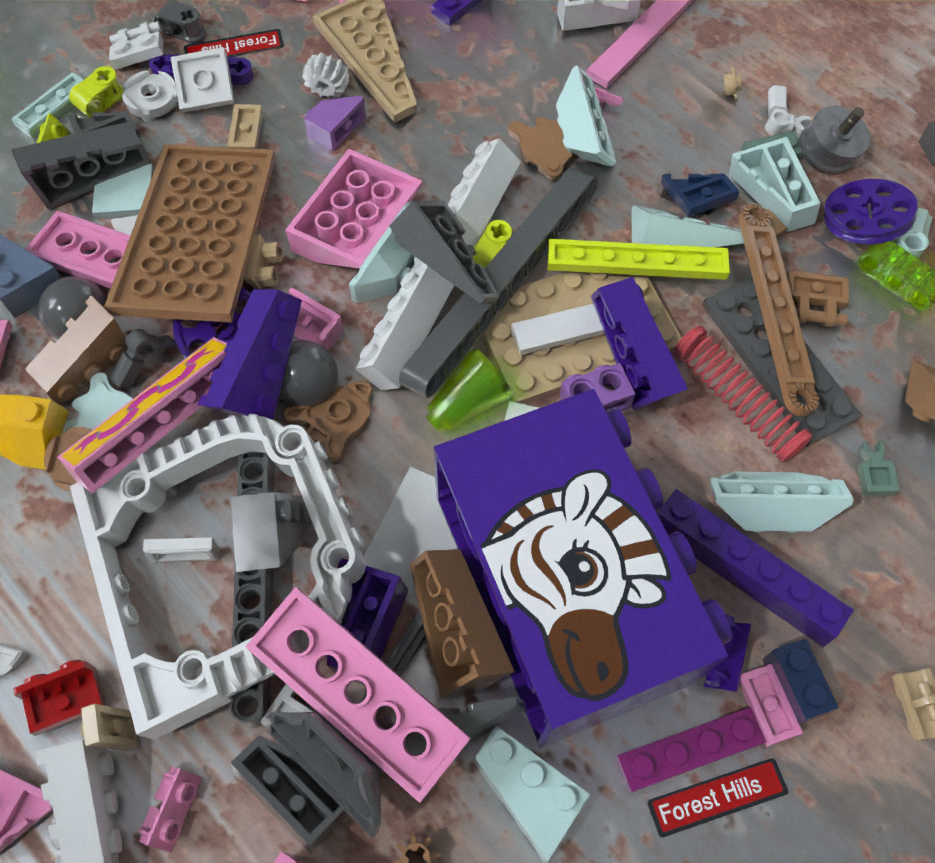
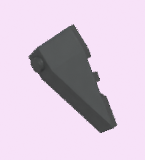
(476, 721)

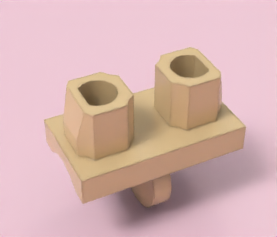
(258, 271)
(917, 698)

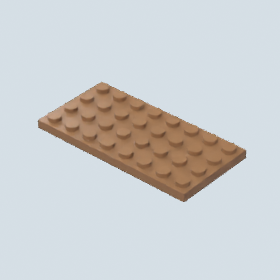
(193, 234)

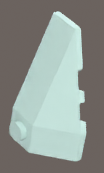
(662, 228)

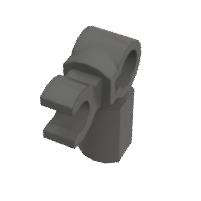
(140, 347)

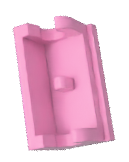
(316, 322)

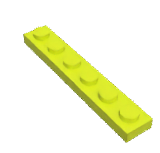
(638, 259)

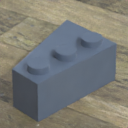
(22, 277)

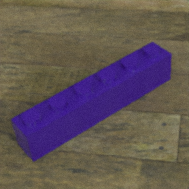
(756, 570)

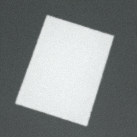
(409, 528)

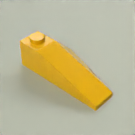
(28, 428)

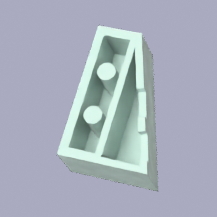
(777, 182)
(531, 790)

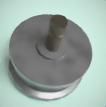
(835, 139)

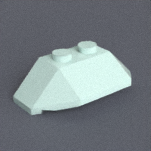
(583, 120)
(382, 269)
(780, 500)

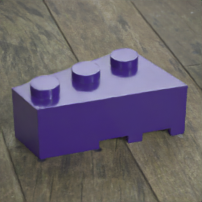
(372, 610)

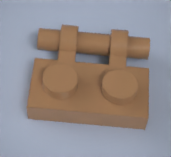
(819, 290)

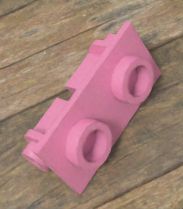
(164, 825)

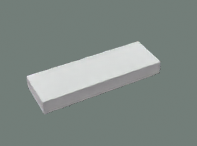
(556, 329)

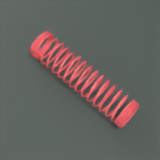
(691, 343)

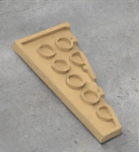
(368, 46)

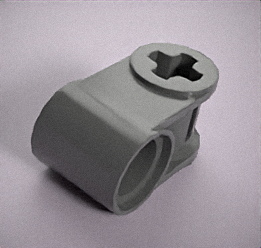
(180, 22)

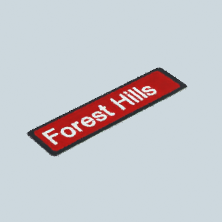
(241, 44)
(717, 797)

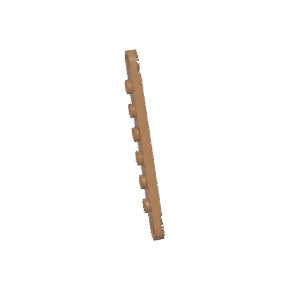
(778, 311)

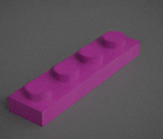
(689, 750)

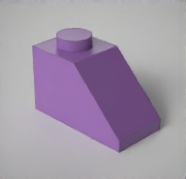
(334, 120)

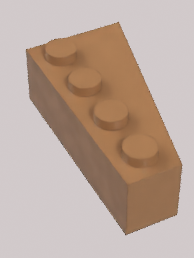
(457, 625)

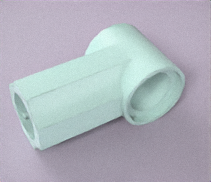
(916, 239)

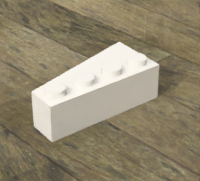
(81, 802)

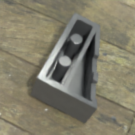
(288, 792)

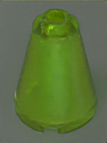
(468, 392)

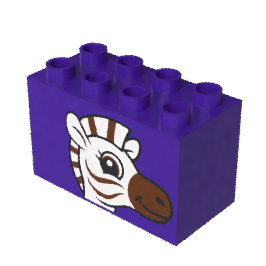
(577, 565)

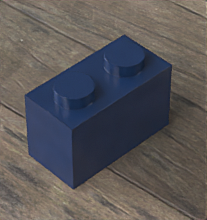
(802, 681)

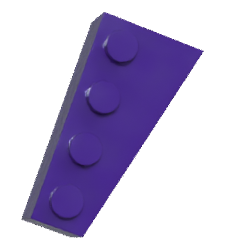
(637, 343)
(256, 357)

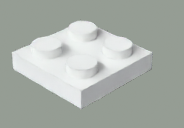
(202, 80)

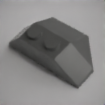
(333, 763)

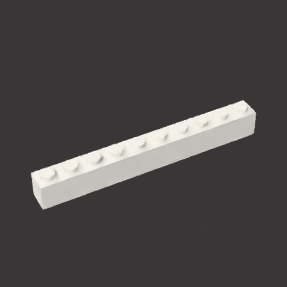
(423, 289)

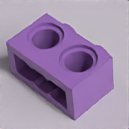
(600, 377)

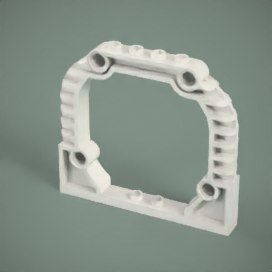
(166, 693)

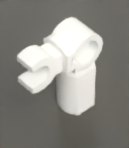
(779, 120)

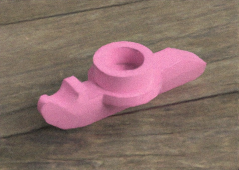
(608, 98)

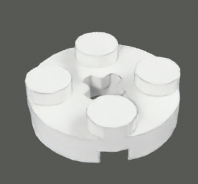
(153, 106)

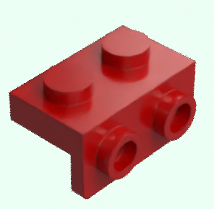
(59, 696)

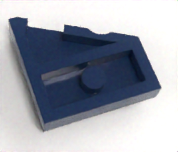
(700, 191)

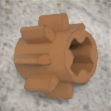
(415, 847)

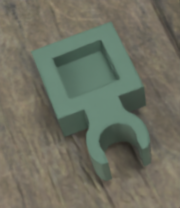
(875, 474)

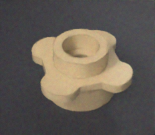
(732, 83)

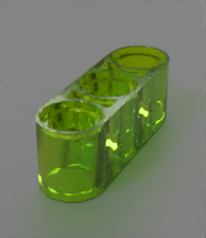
(900, 273)

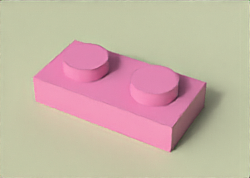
(769, 705)

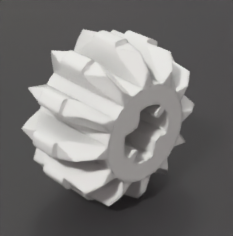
(326, 75)

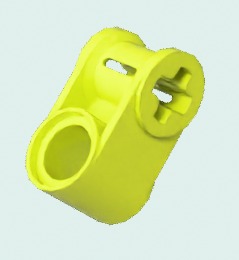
(95, 94)
(492, 241)

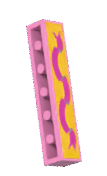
(143, 419)

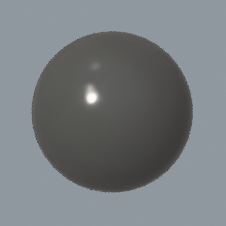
(65, 300)
(309, 375)

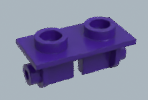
(728, 672)

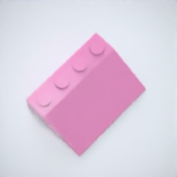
(350, 211)

